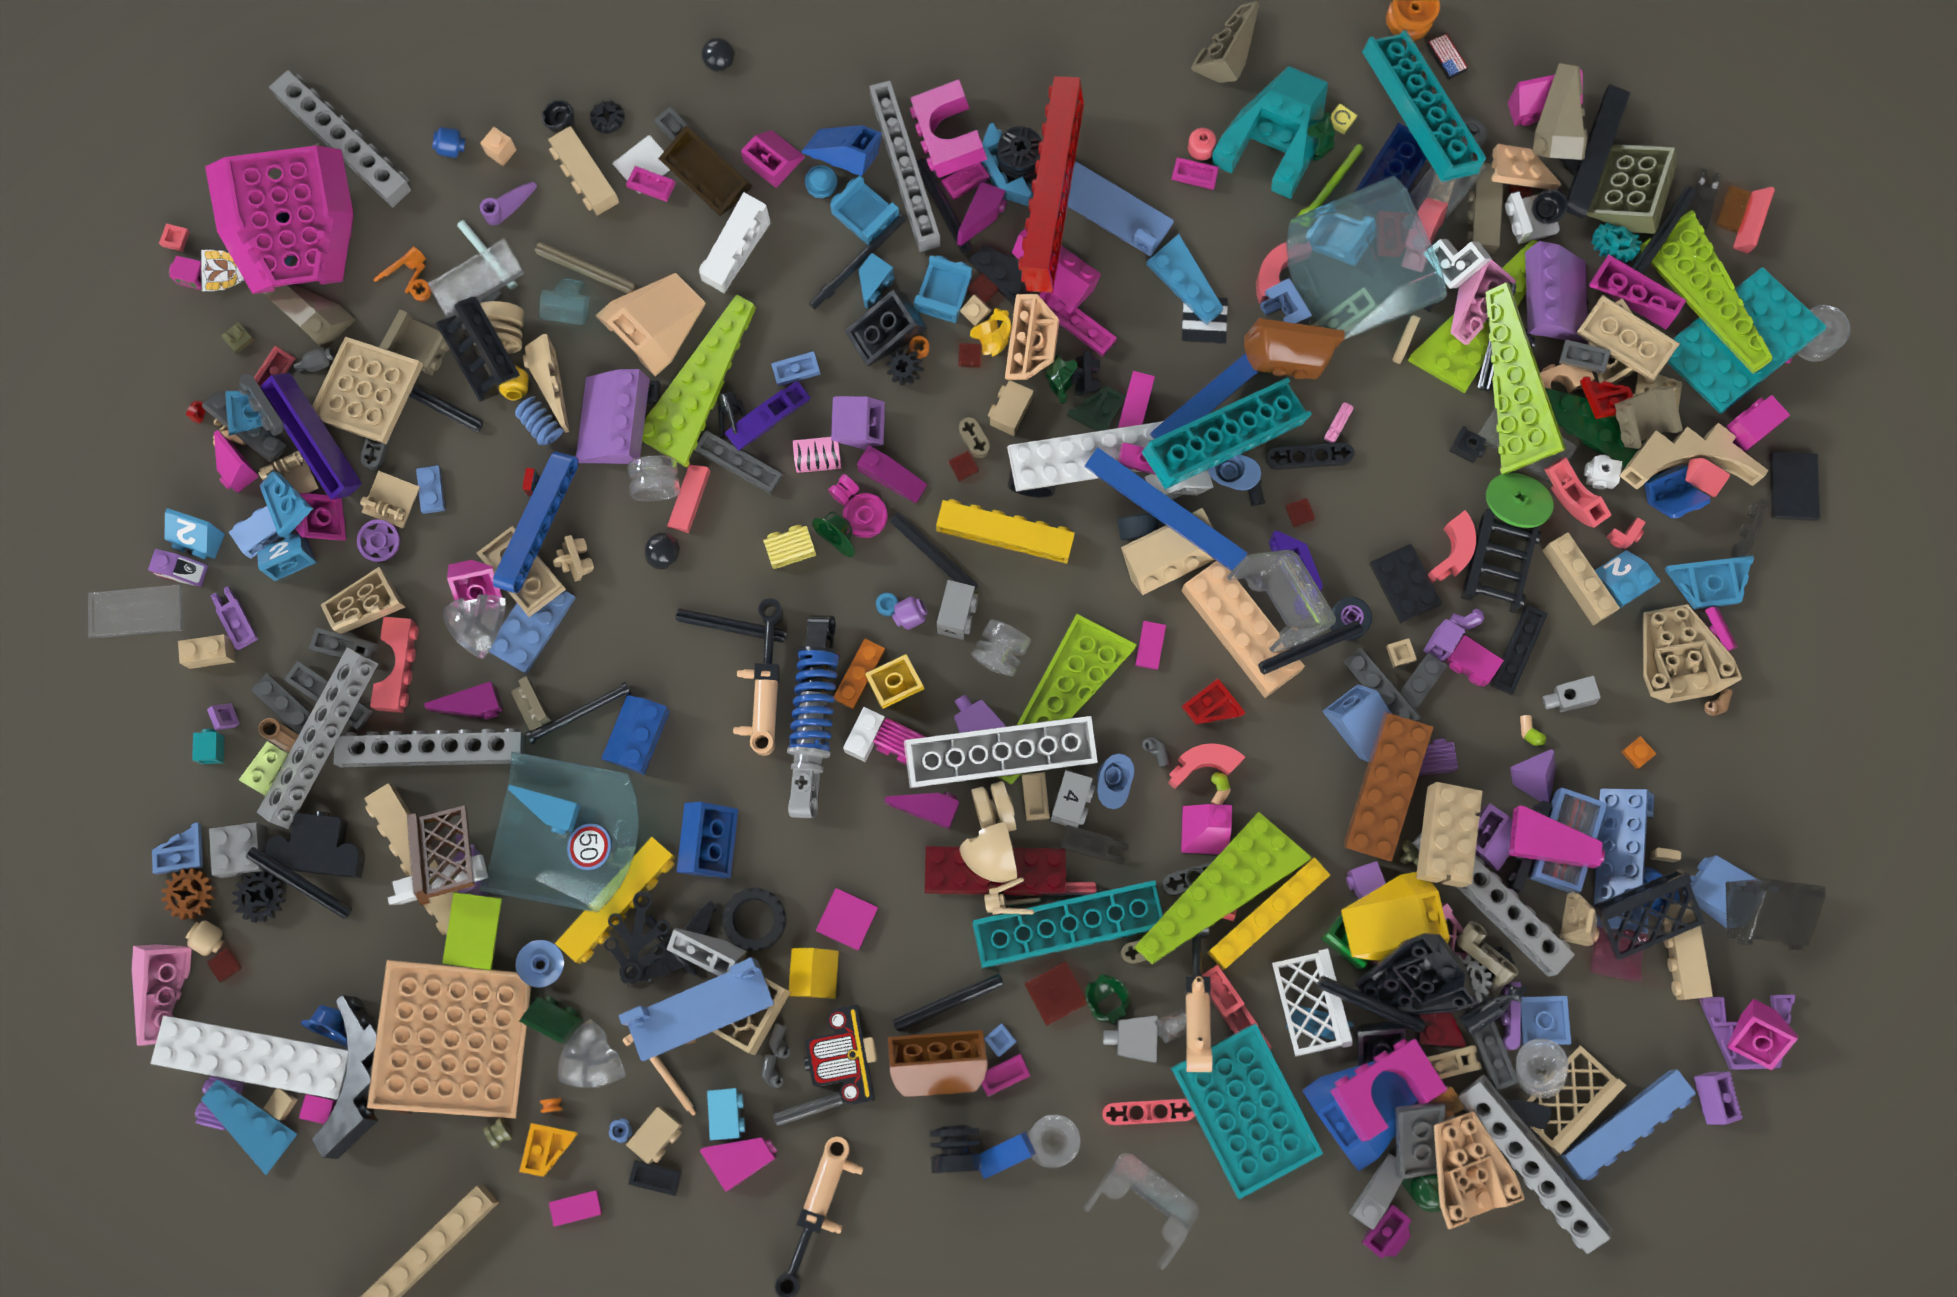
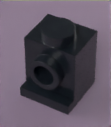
(1462, 448)

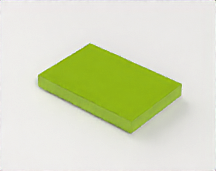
(472, 931)

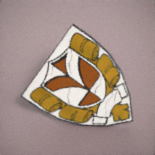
(218, 270)

